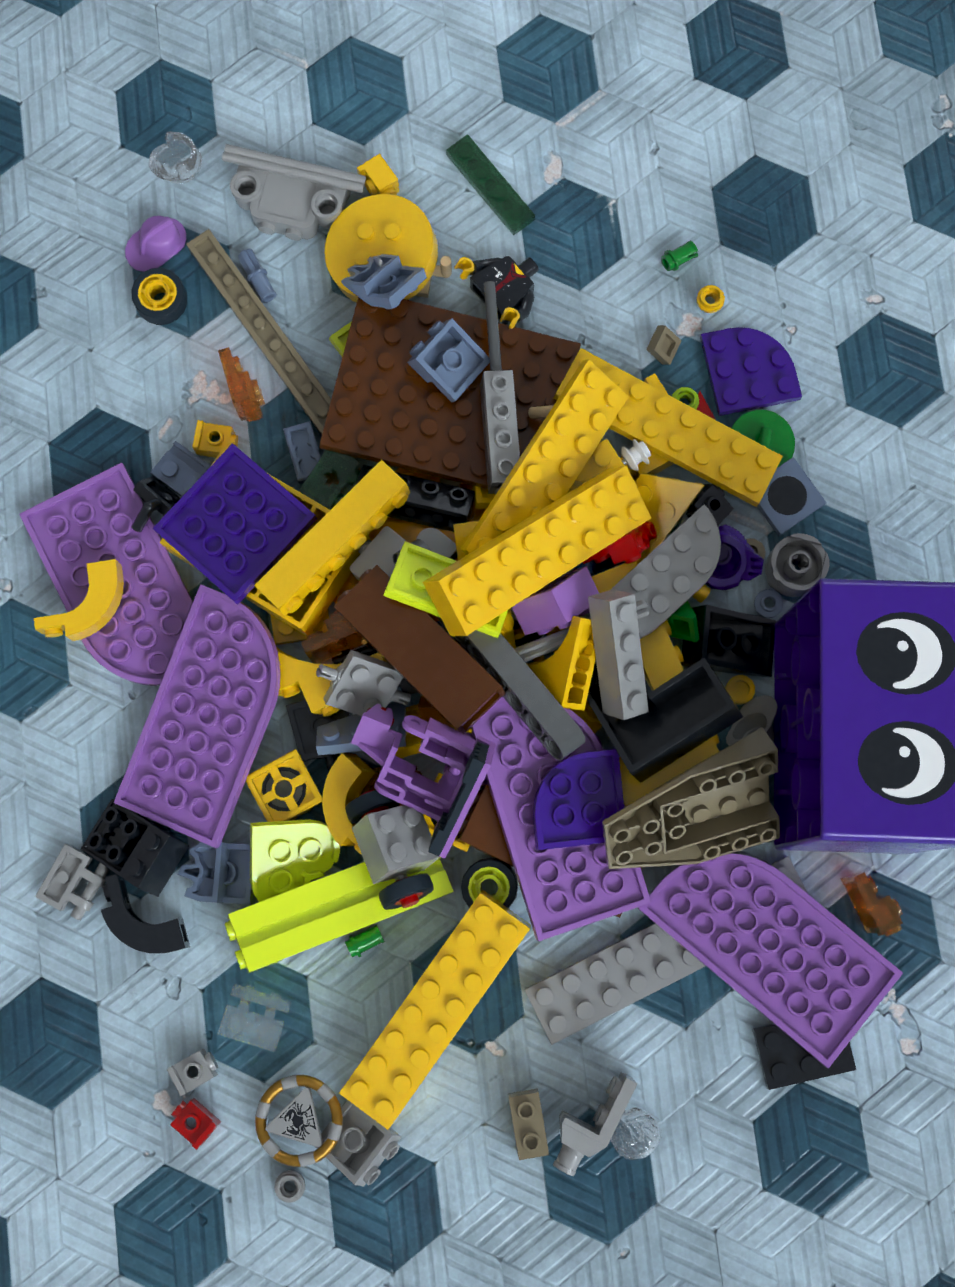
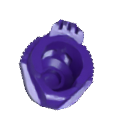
(736, 561)

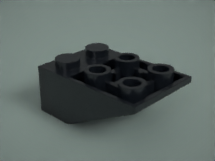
(135, 848)

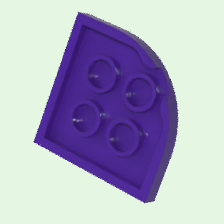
(748, 370)
(577, 799)

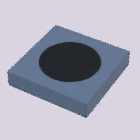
(789, 497)

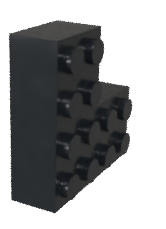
(679, 719)

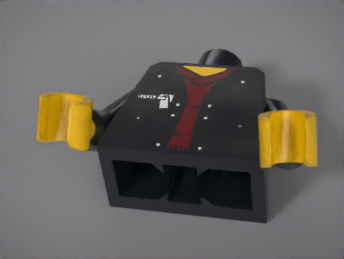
(511, 281)

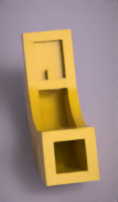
(97, 608)
(342, 785)

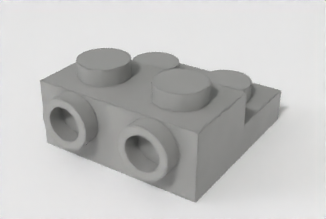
(361, 1146)

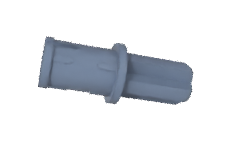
(257, 276)

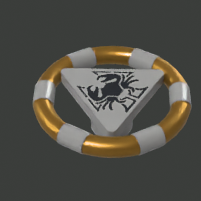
(298, 1120)

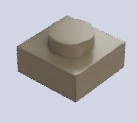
(663, 345)

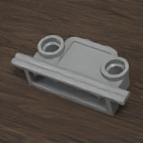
(289, 193)

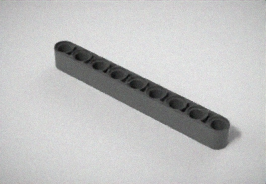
(522, 689)

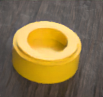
(740, 689)

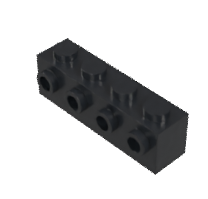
(432, 502)

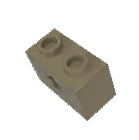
(528, 1124)

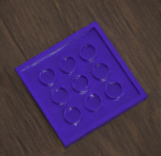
(235, 523)

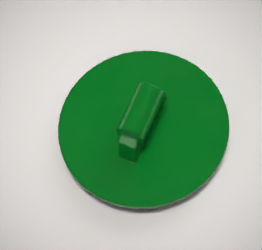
(768, 430)

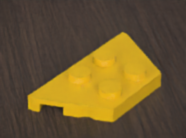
(666, 503)

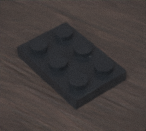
(788, 1063)

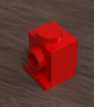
(204, 1118)

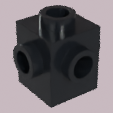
(714, 500)

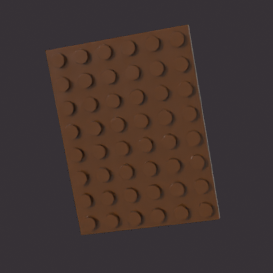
(397, 417)

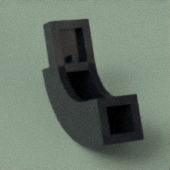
(135, 932)

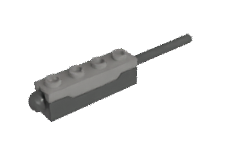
(497, 405)

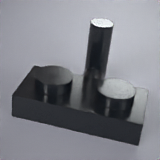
(156, 497)

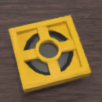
(284, 789)

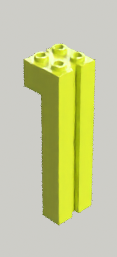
(317, 914)

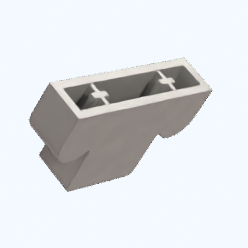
(388, 542)

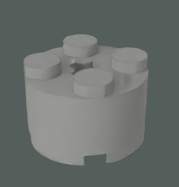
(810, 558)

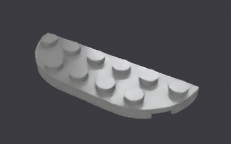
(674, 569)

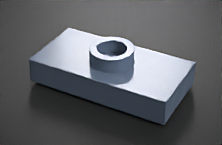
(302, 449)

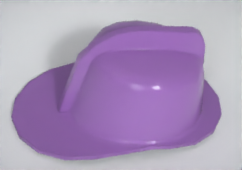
(155, 243)

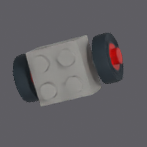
(393, 846)

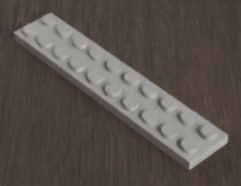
(616, 977)

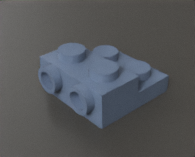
(448, 359)

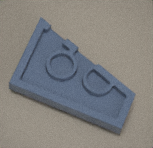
(337, 735)

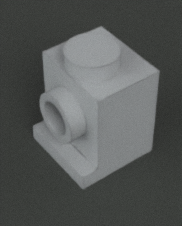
(180, 1072)

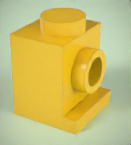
(379, 176)
(203, 434)

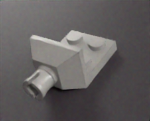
(584, 1139)

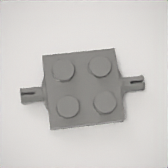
(362, 683)

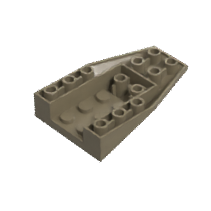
(701, 812)

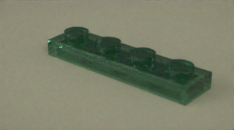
(490, 184)

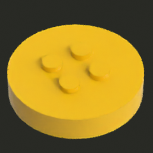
(379, 227)

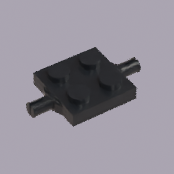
(304, 729)

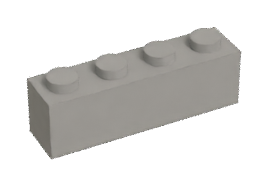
(618, 654)

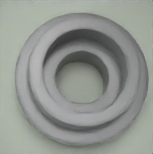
(285, 1195)

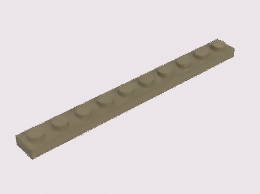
(262, 327)

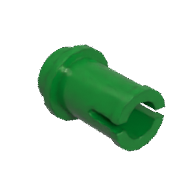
(673, 259)
(364, 941)

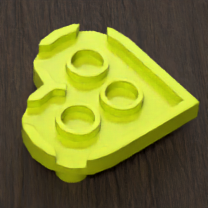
(289, 855)

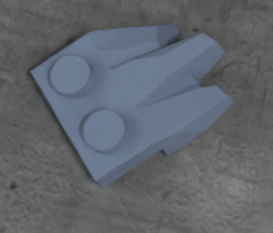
(383, 281)
(219, 874)

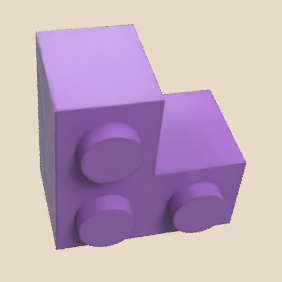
(556, 603)

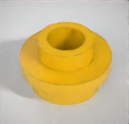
(710, 291)

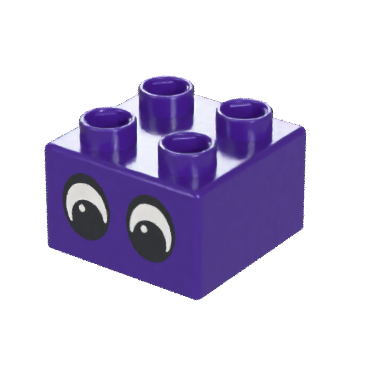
(866, 718)

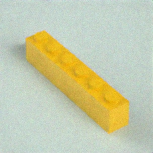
(333, 538)

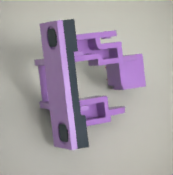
(443, 801)

